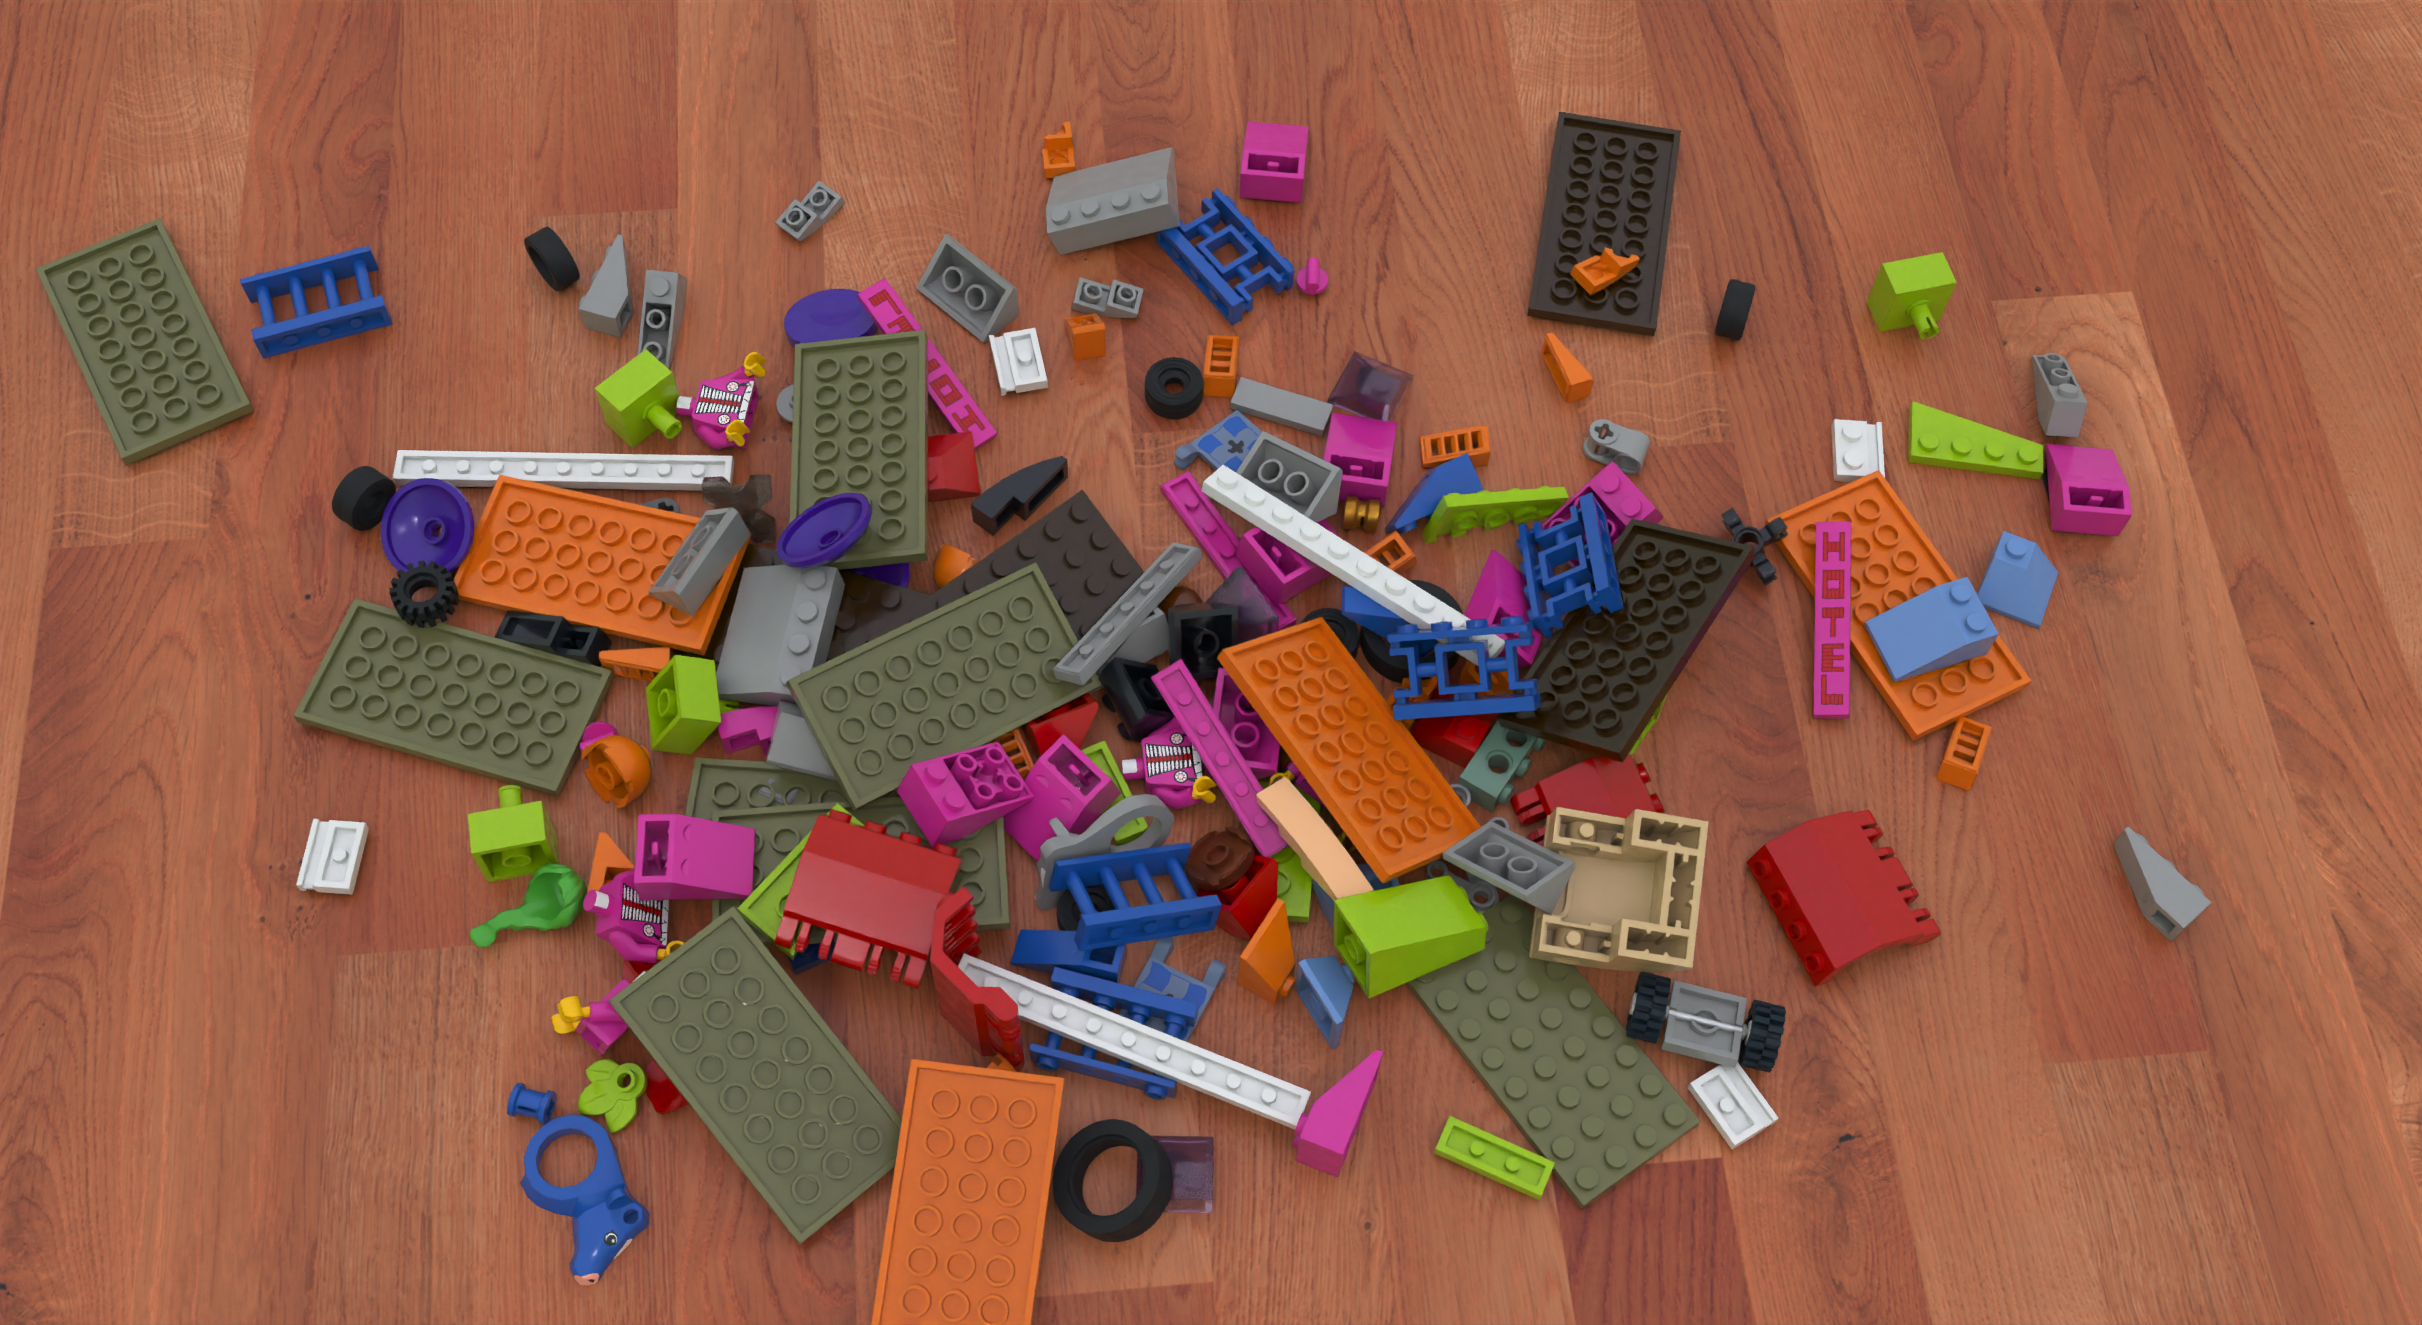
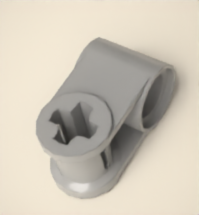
(1619, 444)

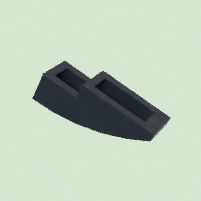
(1018, 494)
(554, 636)

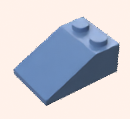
(1932, 630)

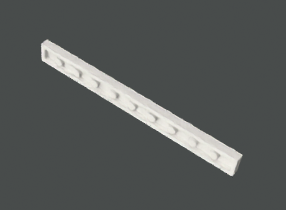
(563, 469)
(1338, 556)
(1144, 1046)

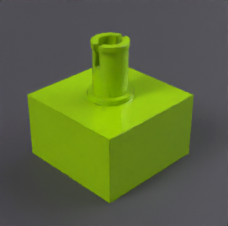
(1912, 294)
(640, 400)
(684, 705)
(513, 837)

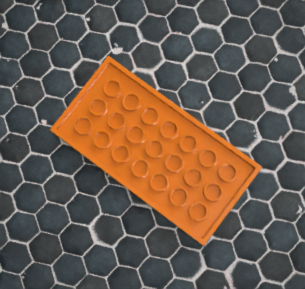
(585, 562)
(1888, 567)
(1350, 747)
(968, 1197)

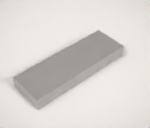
(1281, 406)

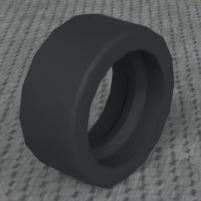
(552, 258)

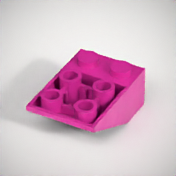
(1273, 162)
(1363, 453)
(2086, 490)
(1618, 499)
(1277, 566)
(1502, 595)
(1063, 787)
(962, 792)
(692, 858)

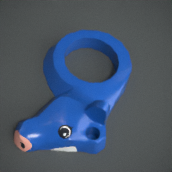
(600, 1206)

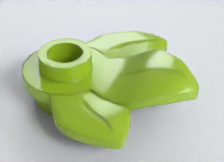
(609, 1096)

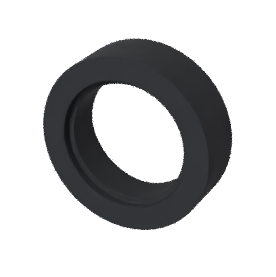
(1396, 667)
(1081, 1152)

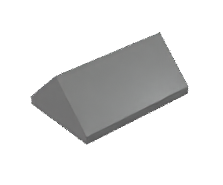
(969, 290)
(1293, 476)
(701, 560)
(794, 745)
(1513, 865)

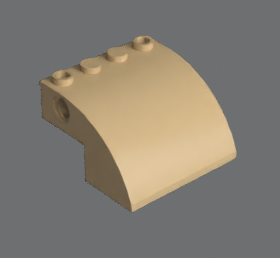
(1630, 891)

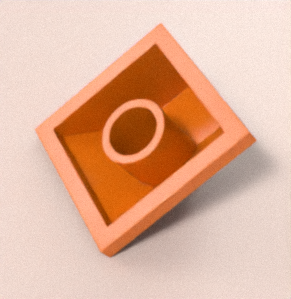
(1269, 958)

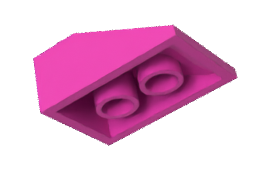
(1331, 1125)

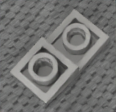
(811, 213)
(1114, 301)

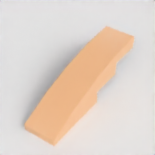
(1312, 840)

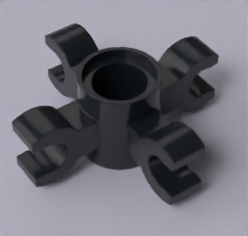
(1769, 534)

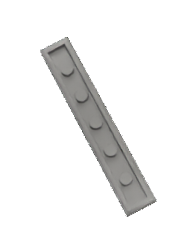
(1127, 614)

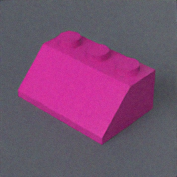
(1245, 728)

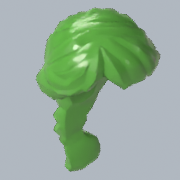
(550, 903)

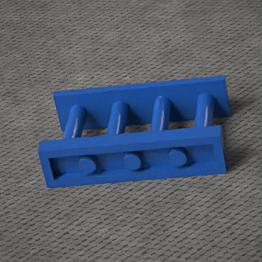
(320, 326)
(1141, 922)
(1140, 1006)

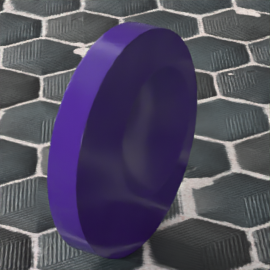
(828, 316)

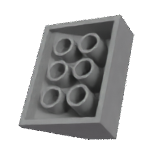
(1113, 202)
(777, 631)

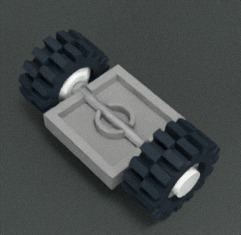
(1705, 1023)

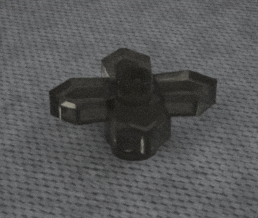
(746, 500)

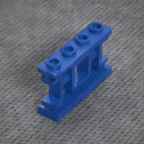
(1209, 273)
(1573, 587)
(1465, 695)

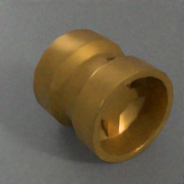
(1361, 514)

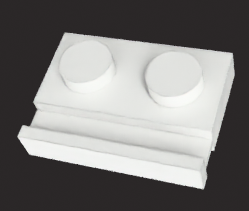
(1018, 361)
(1856, 449)
(332, 856)
(1732, 1103)

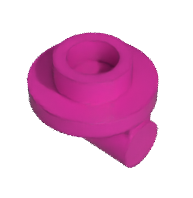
(1312, 279)
(595, 732)

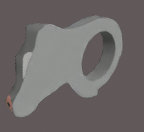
(1098, 837)

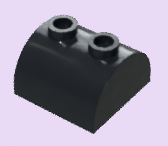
(1200, 634)
(1134, 698)

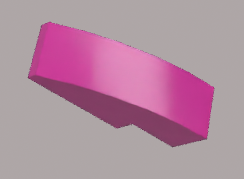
(747, 728)

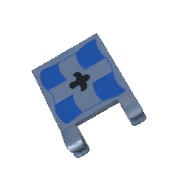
(1222, 444)
(1171, 982)

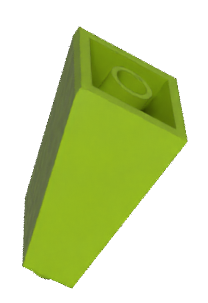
(1406, 932)

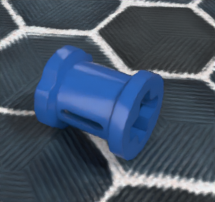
(531, 1103)

